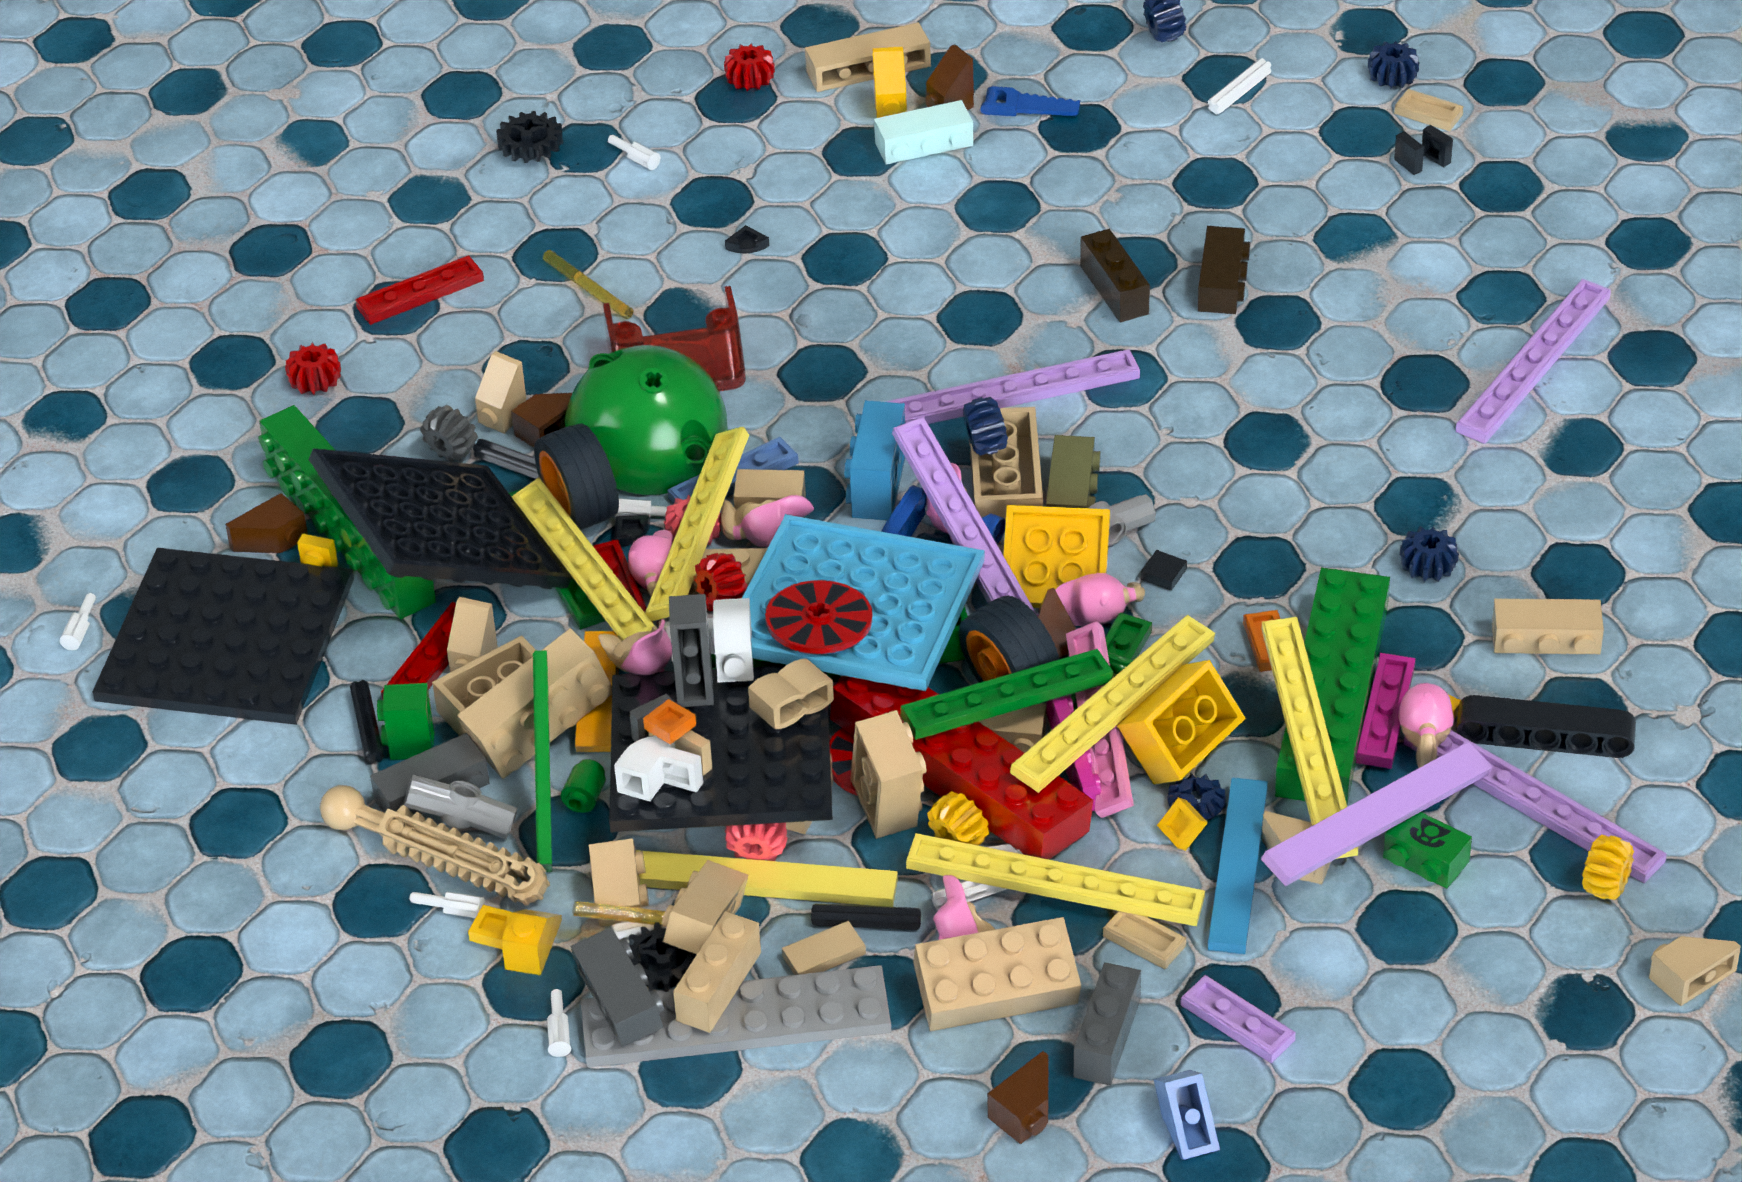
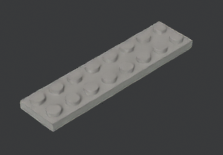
(758, 1016)

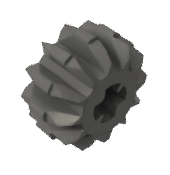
(448, 433)

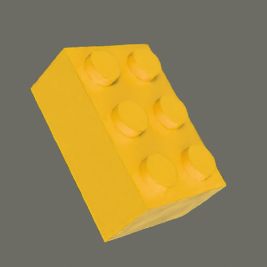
(1181, 722)

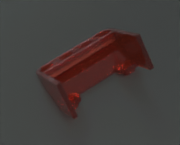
(713, 348)

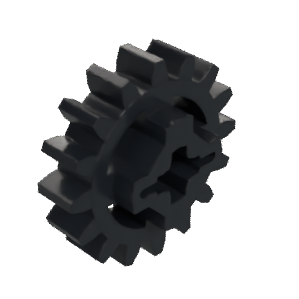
(529, 136)
(661, 961)

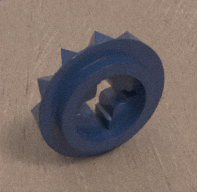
(1212, 794)

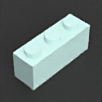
(923, 132)

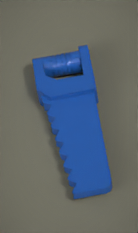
(1025, 103)

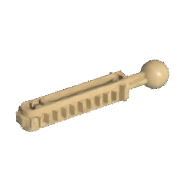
(435, 845)

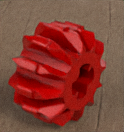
(749, 67)
(313, 368)
(720, 578)

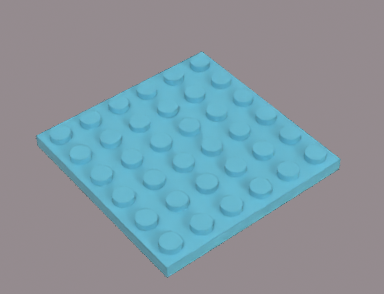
(909, 582)

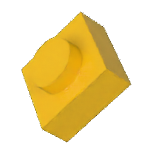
(317, 551)
(1182, 824)
(489, 926)

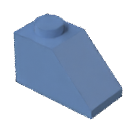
(1187, 1113)

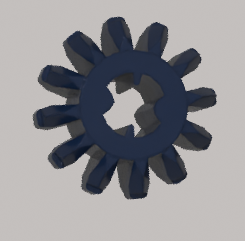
(1164, 19)
(1393, 64)
(985, 426)
(1429, 554)

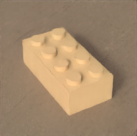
(1013, 472)
(504, 716)
(996, 974)

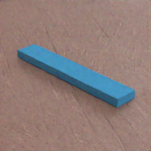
(1238, 866)

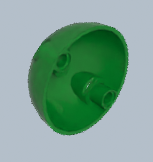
(641, 411)

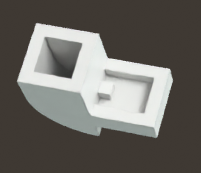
(733, 640)
(653, 762)

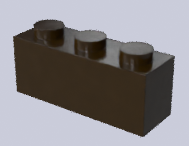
(1223, 270)
(1114, 275)

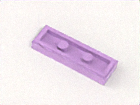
(1238, 1019)

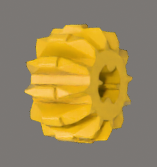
(958, 820)
(1608, 867)

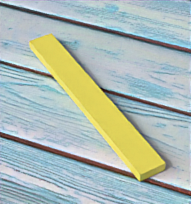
(698, 520)
(582, 560)
(1111, 704)
(1304, 720)
(779, 878)
(1056, 879)

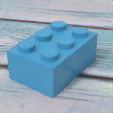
(875, 461)

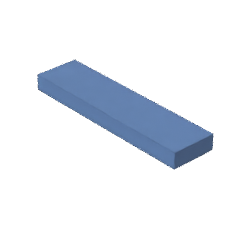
(769, 456)

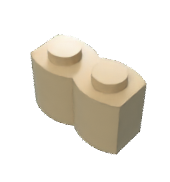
(790, 693)

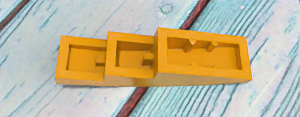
(594, 729)

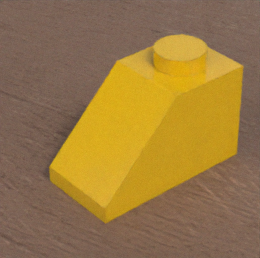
(889, 81)
(529, 940)

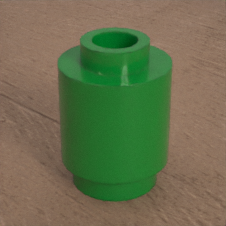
(583, 786)

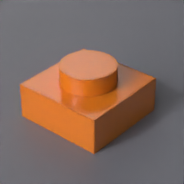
(669, 721)

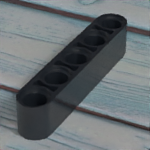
(1546, 726)

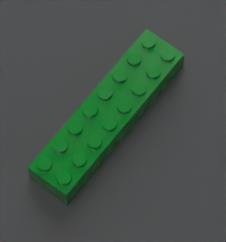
(287, 444)
(1343, 656)

